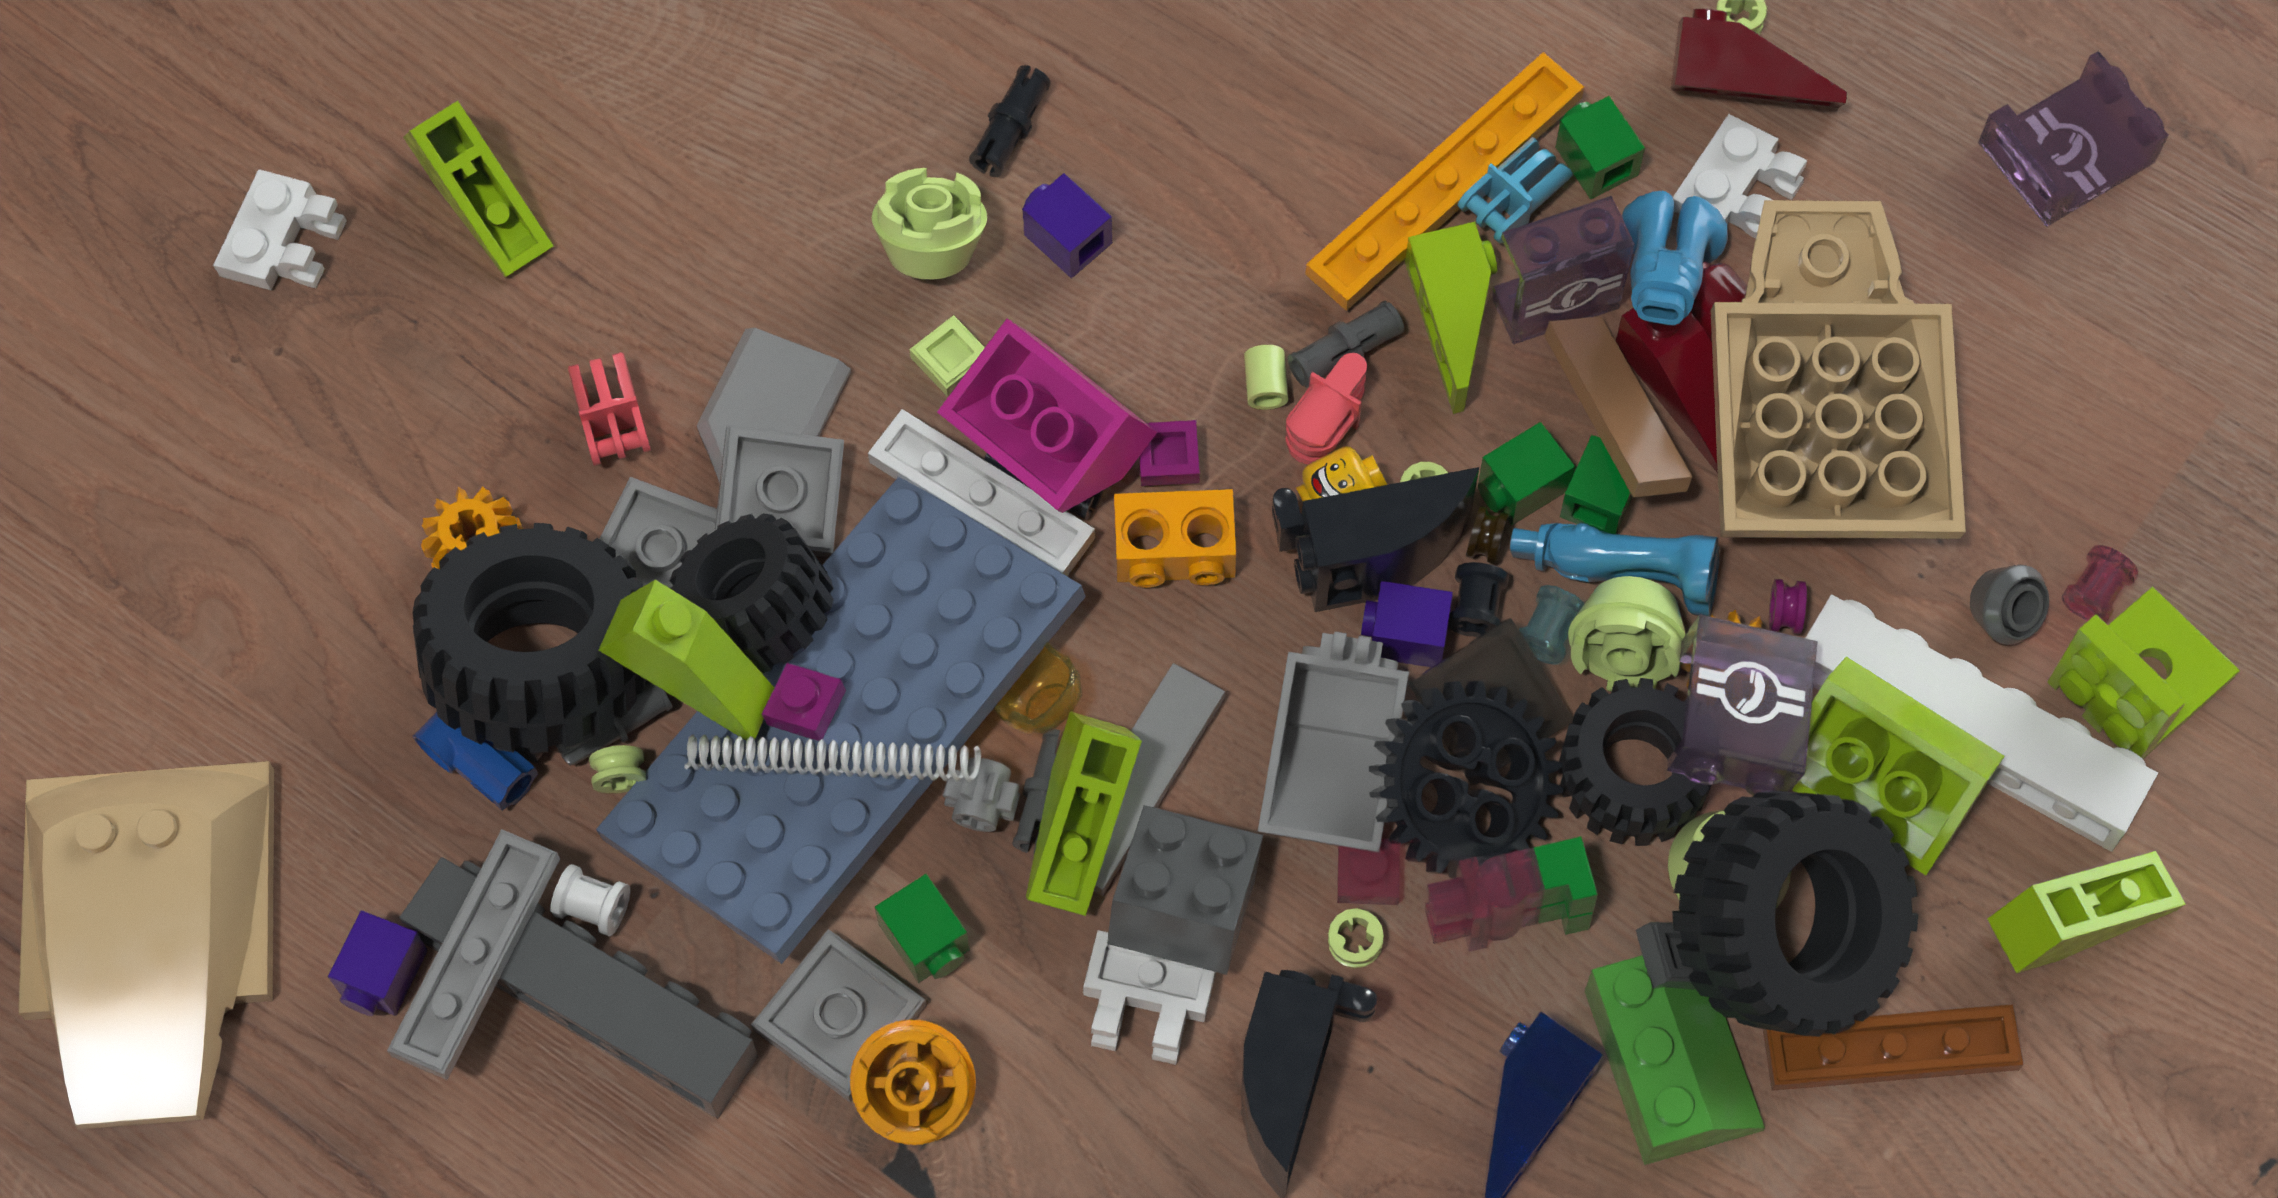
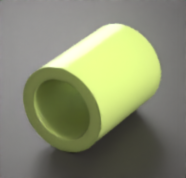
(1266, 377)

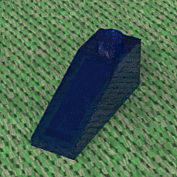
(1535, 1091)

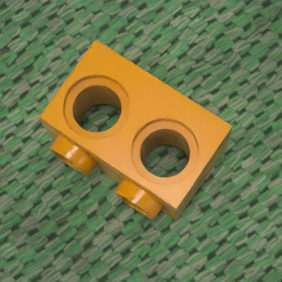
(1173, 521)

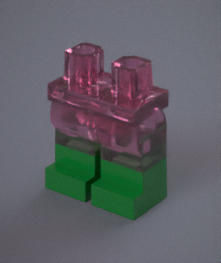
(1513, 893)

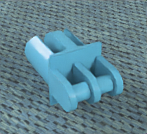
(1515, 187)

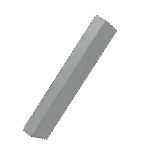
(1169, 734)
(473, 954)

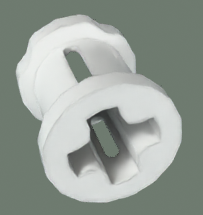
(590, 900)

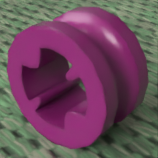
(1787, 606)

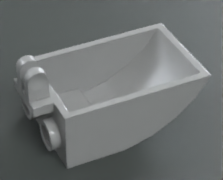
(1325, 741)

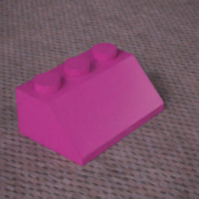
(1045, 419)

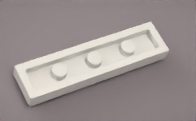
(981, 491)

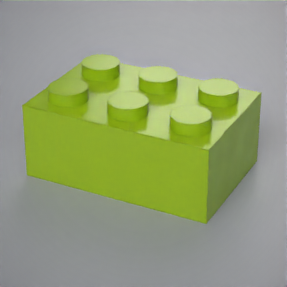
(1895, 760)

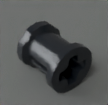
(1477, 598)

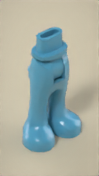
(1667, 280)
(1595, 555)

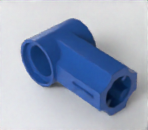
(495, 773)

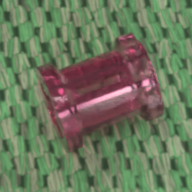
(2100, 583)

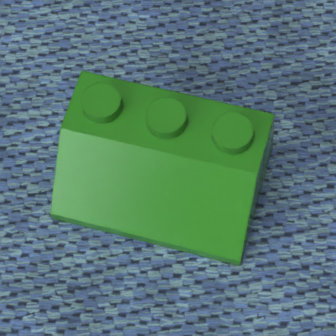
(1670, 1063)

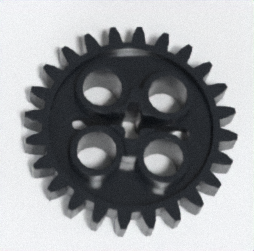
(1482, 727)

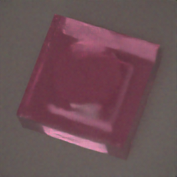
(1368, 875)

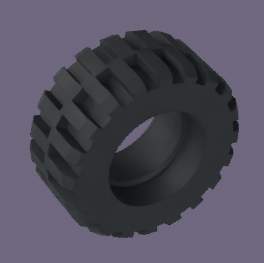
(514, 582)
(1858, 918)

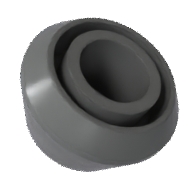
(2010, 603)

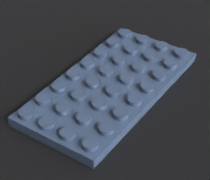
(927, 640)

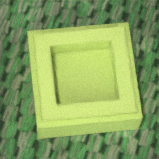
(947, 354)

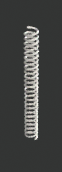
(832, 753)

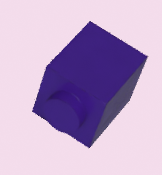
(1066, 224)
(1408, 623)
(377, 965)

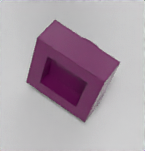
(1171, 455)
(803, 702)

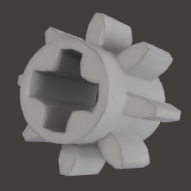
(983, 799)

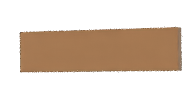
(1618, 407)

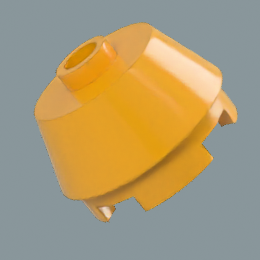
(912, 1082)

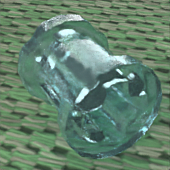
(1550, 623)

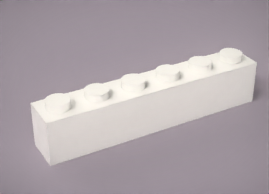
(2046, 758)

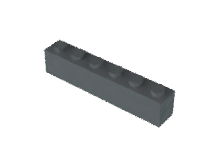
(602, 997)

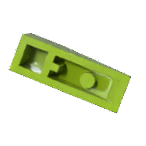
(477, 188)
(1451, 286)
(688, 657)
(1080, 811)
(2083, 910)

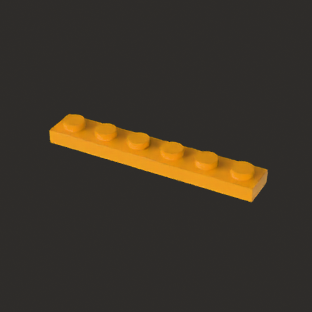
(1435, 185)

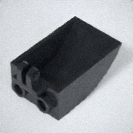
(1372, 535)
(1285, 1060)

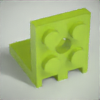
(2122, 692)

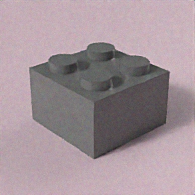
(1184, 889)

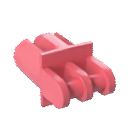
(1327, 410)
(609, 414)

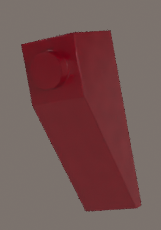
(1737, 62)
(1678, 371)

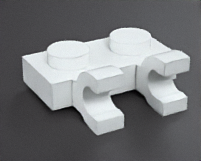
(1730, 168)
(265, 231)
(1149, 983)

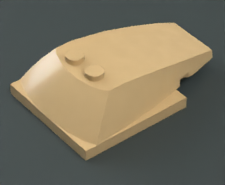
(1834, 387)
(146, 929)

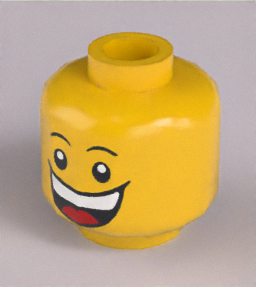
(1339, 474)

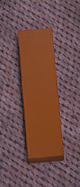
(1898, 1049)

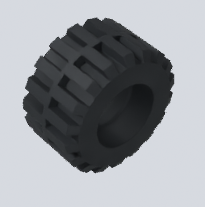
(758, 586)
(1605, 797)

